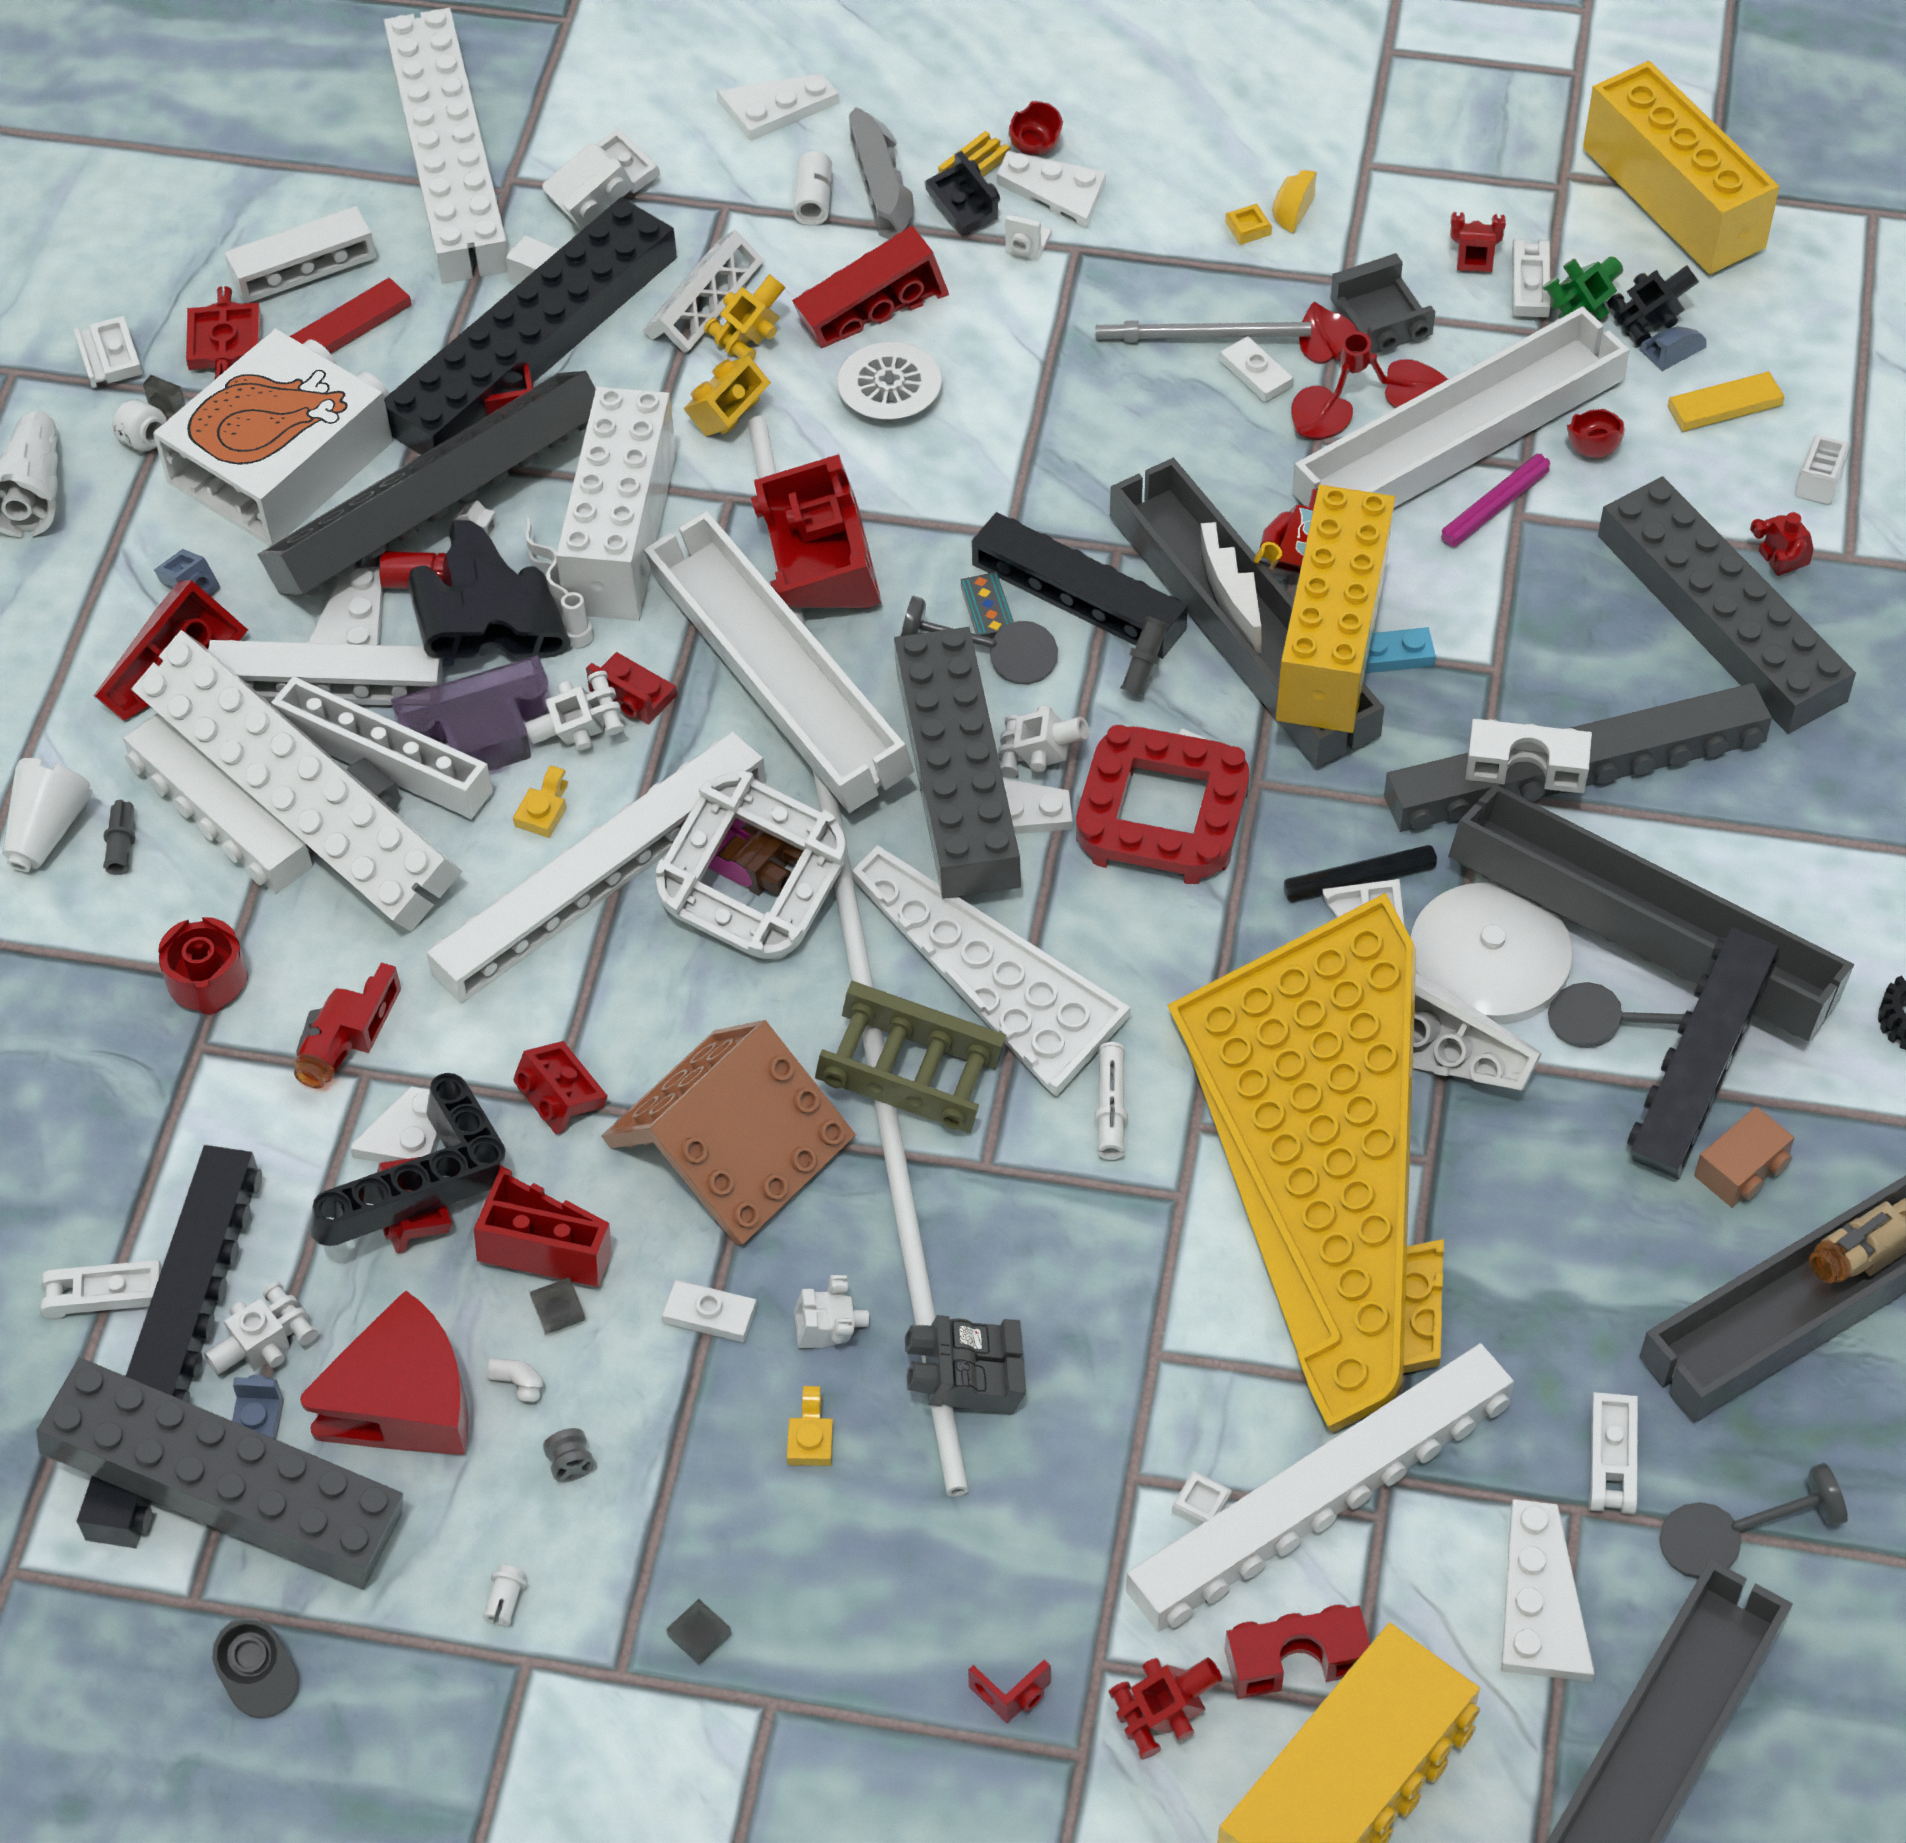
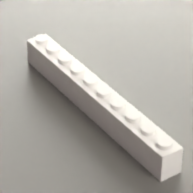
(581, 874)
(1319, 1488)

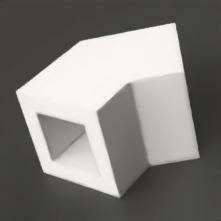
(478, 514)

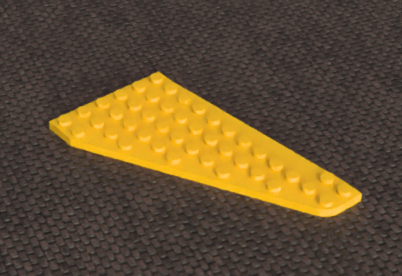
(1314, 1111)

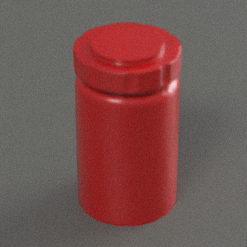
(396, 566)

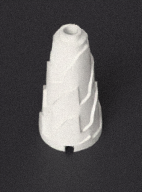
(29, 476)

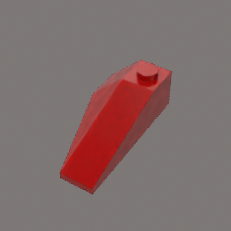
(183, 609)

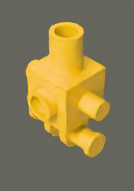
(747, 318)

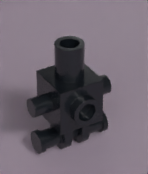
(1651, 303)

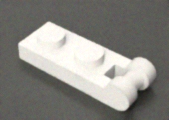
(1530, 274)
(99, 1288)
(1613, 1451)

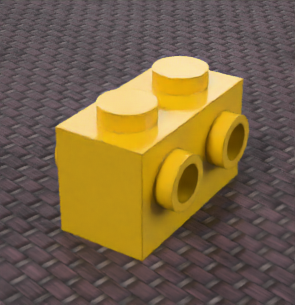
(727, 395)

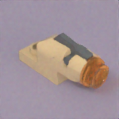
(1862, 1244)

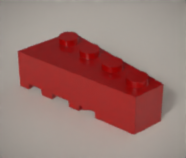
(872, 288)

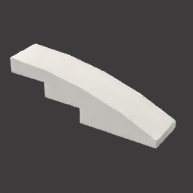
(1232, 590)

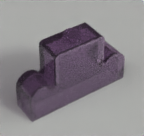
(481, 711)

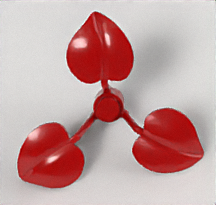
(1323, 414)

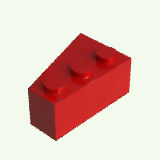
(539, 1234)

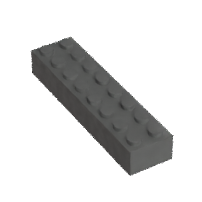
(1726, 604)
(957, 763)
(220, 1472)

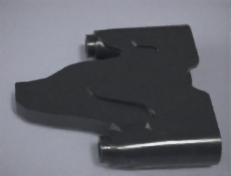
(484, 603)

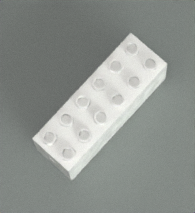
(617, 501)

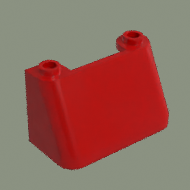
(827, 570)

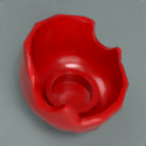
(1036, 129)
(1596, 433)

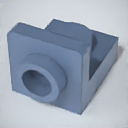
(188, 566)
(258, 1404)

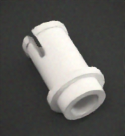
(504, 1594)

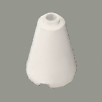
(41, 811)

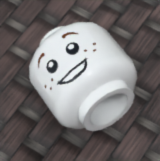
(135, 424)

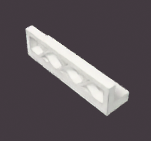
(694, 285)

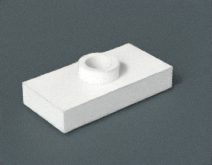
(1256, 369)
(709, 1311)

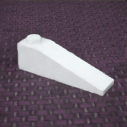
(1464, 1042)

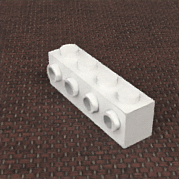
(300, 254)

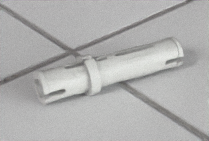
(1111, 1138)

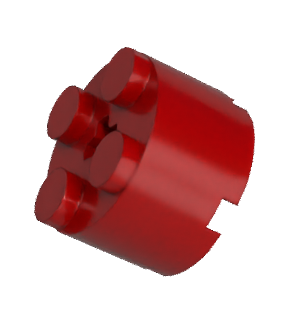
(202, 964)

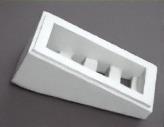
(1822, 472)

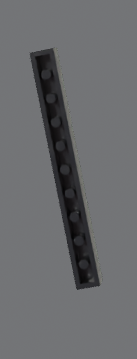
(180, 1317)

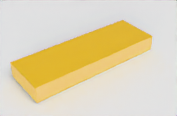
(1725, 401)

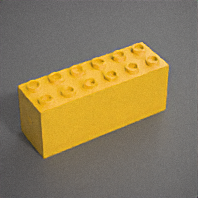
(1680, 167)
(1335, 608)
(1362, 1751)

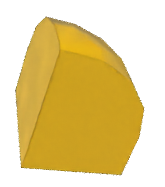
(1294, 199)

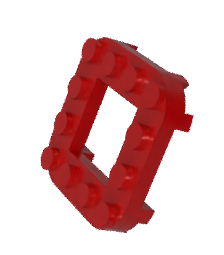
(1151, 846)

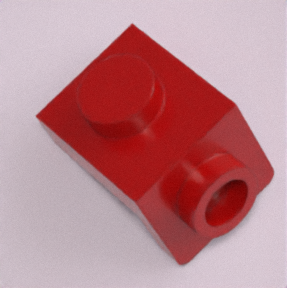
(815, 517)

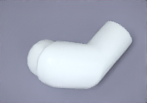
(518, 1372)

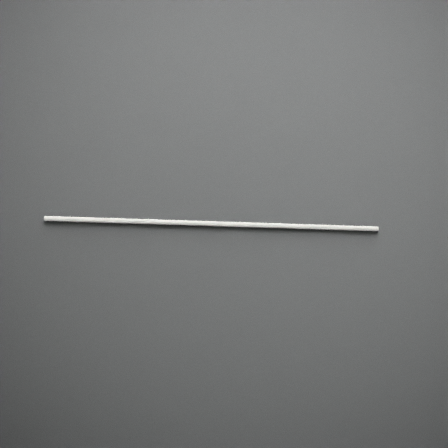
(887, 1115)

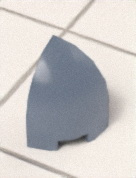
(1672, 346)

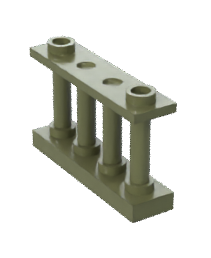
(924, 1026)

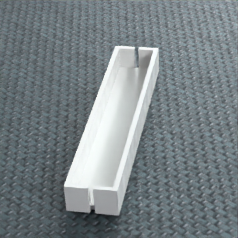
(446, 144)
(1471, 413)
(780, 662)
(296, 781)

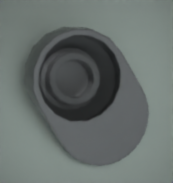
(254, 1667)

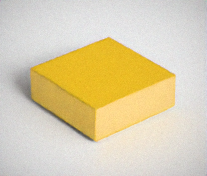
(1248, 224)

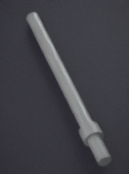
(1133, 331)

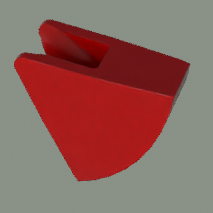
(393, 1387)

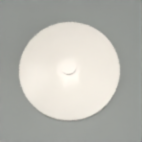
(1493, 950)

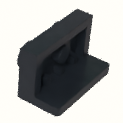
(964, 195)

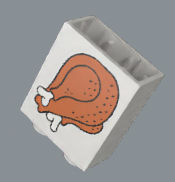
(275, 436)

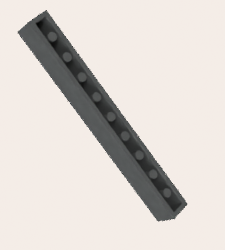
(1618, 749)

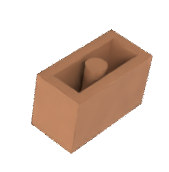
(1745, 1157)

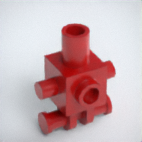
(1165, 1699)

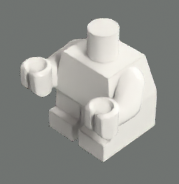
(827, 1316)

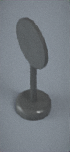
(1019, 651)
(1592, 1014)
(1708, 1532)

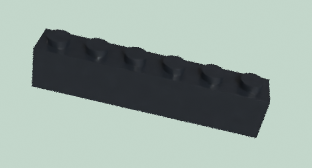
(1075, 581)
(1704, 1052)

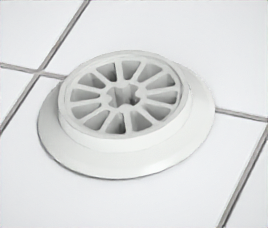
(864, 387)

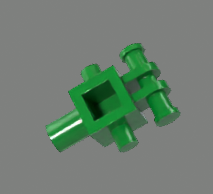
(1585, 287)

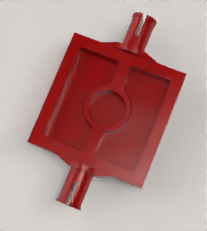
(221, 332)

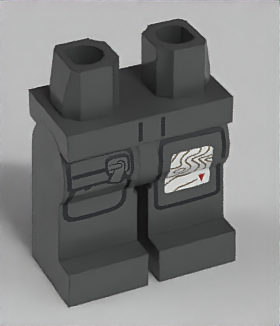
(968, 1364)

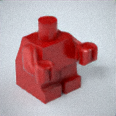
(1476, 241)
(1786, 542)

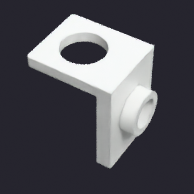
(1025, 237)

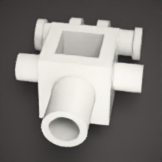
(578, 714)
(1038, 740)
(261, 1331)

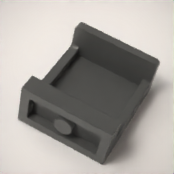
(1381, 303)

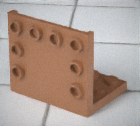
(738, 1125)

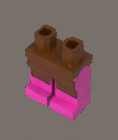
(754, 858)

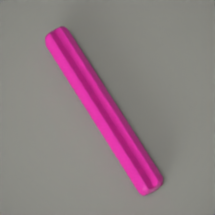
(1495, 500)

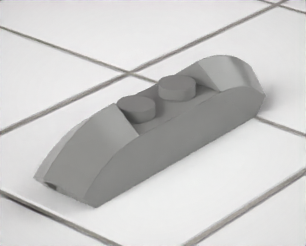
(876, 160)

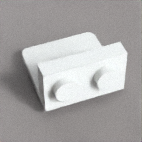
(587, 185)

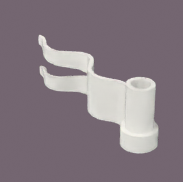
(569, 604)

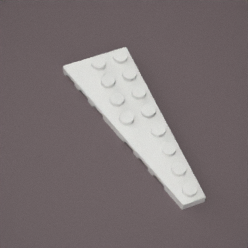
(1042, 1006)

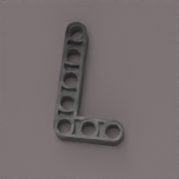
(451, 1112)

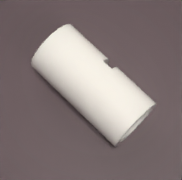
(812, 188)

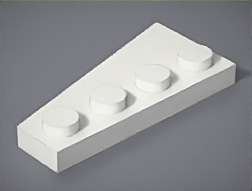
(1542, 1606)

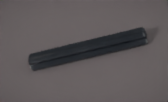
(1360, 872)

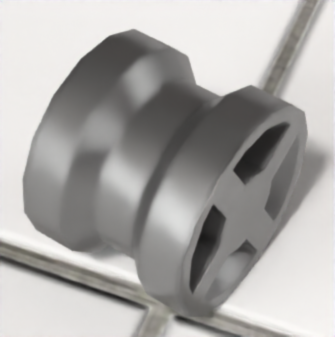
(568, 1455)

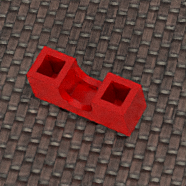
(1256, 1650)

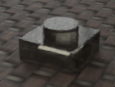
(164, 395)
(557, 1306)
(699, 1631)

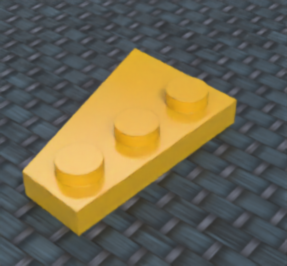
(1423, 1306)

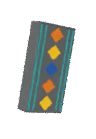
(986, 603)

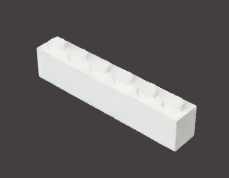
(347, 670)
(399, 752)
(217, 804)

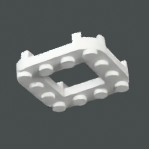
(744, 798)

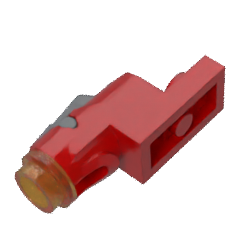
(343, 1024)

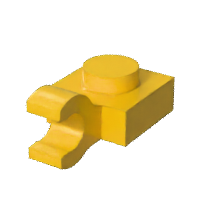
(543, 809)
(810, 1436)

